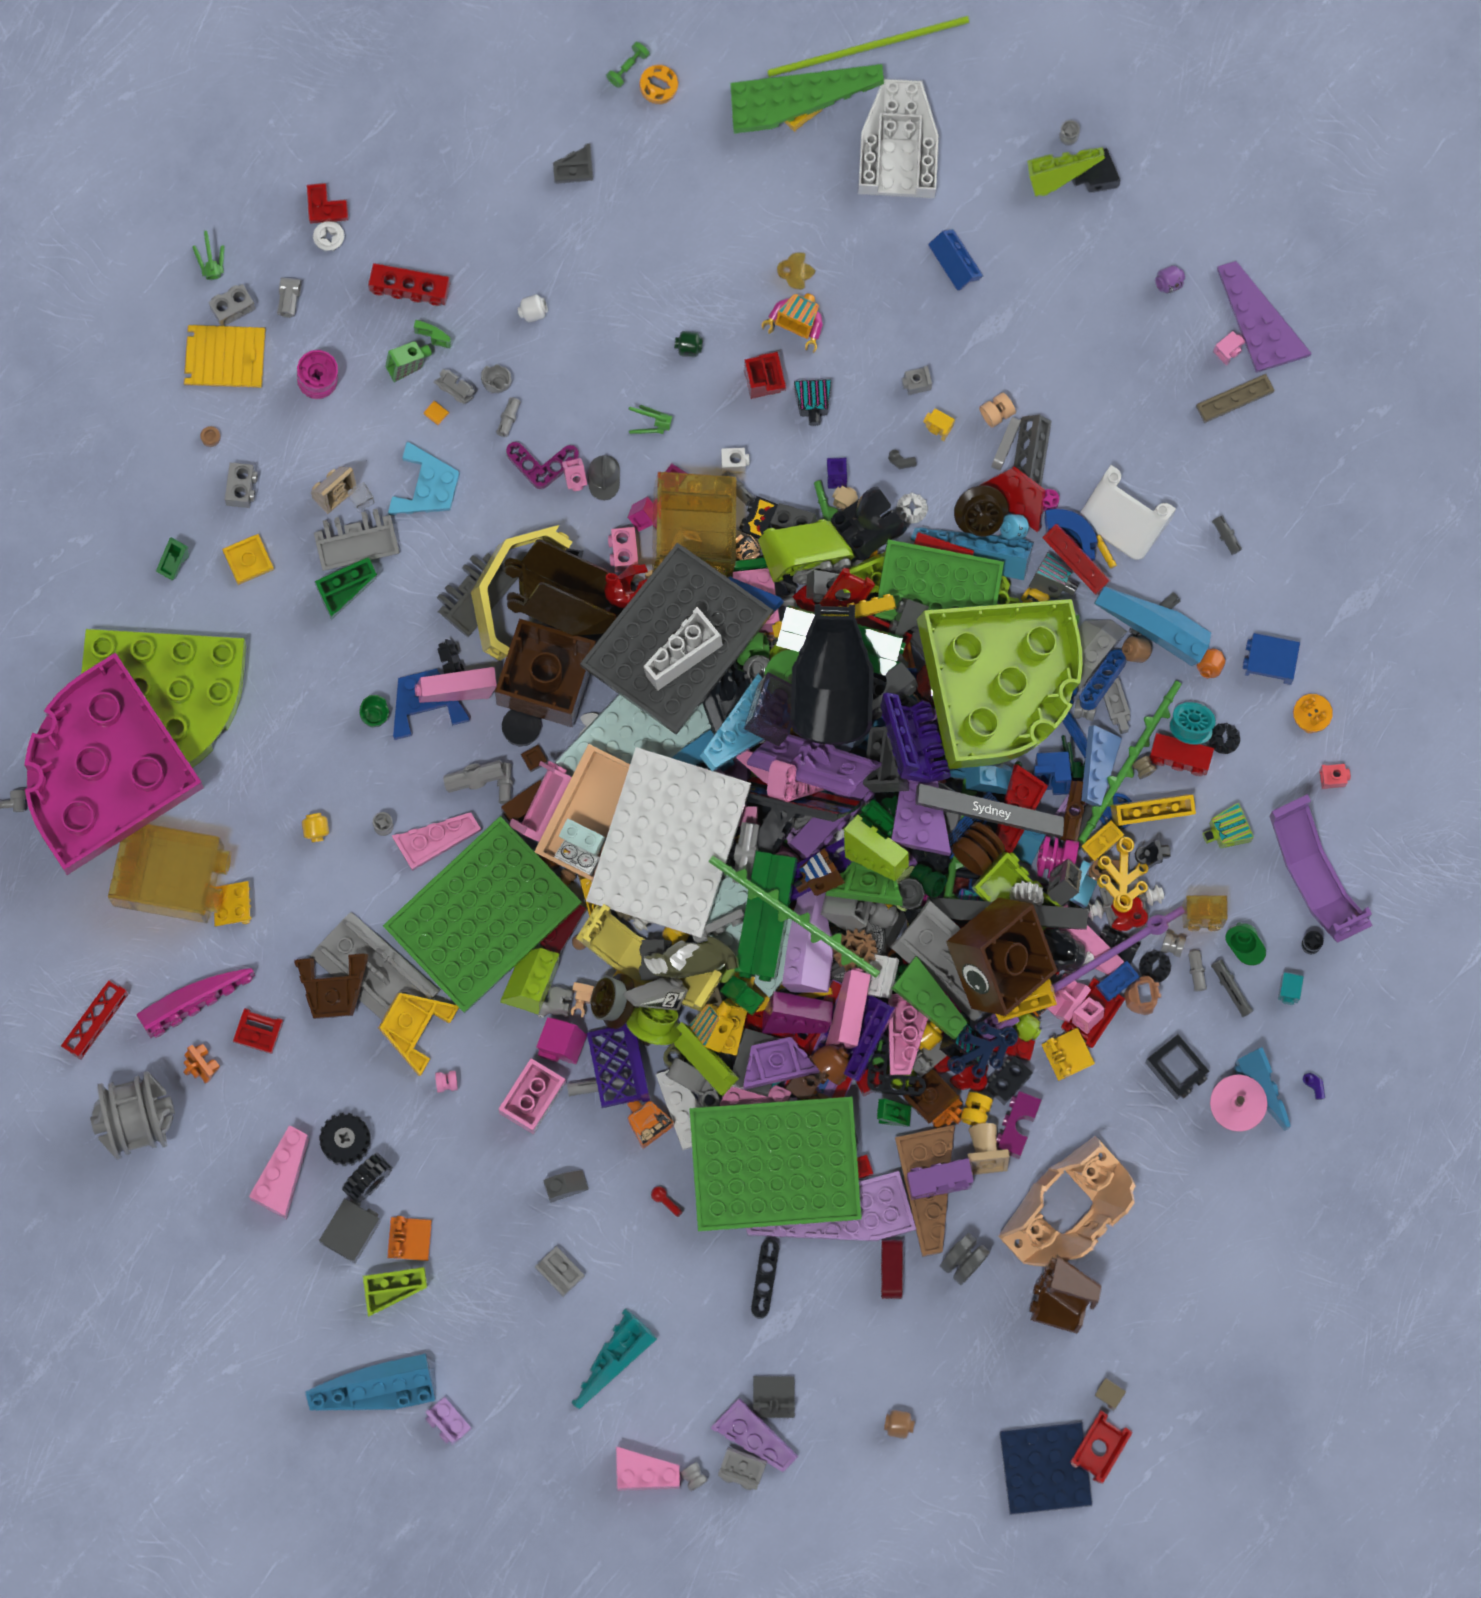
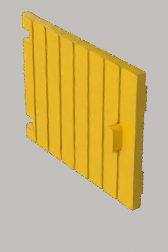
(225, 356)

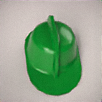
(1246, 944)

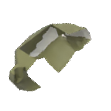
(692, 959)

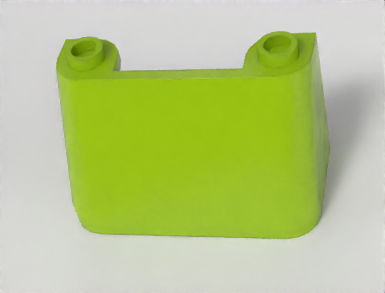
(802, 548)

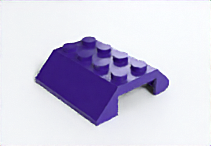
(913, 744)
(874, 1023)

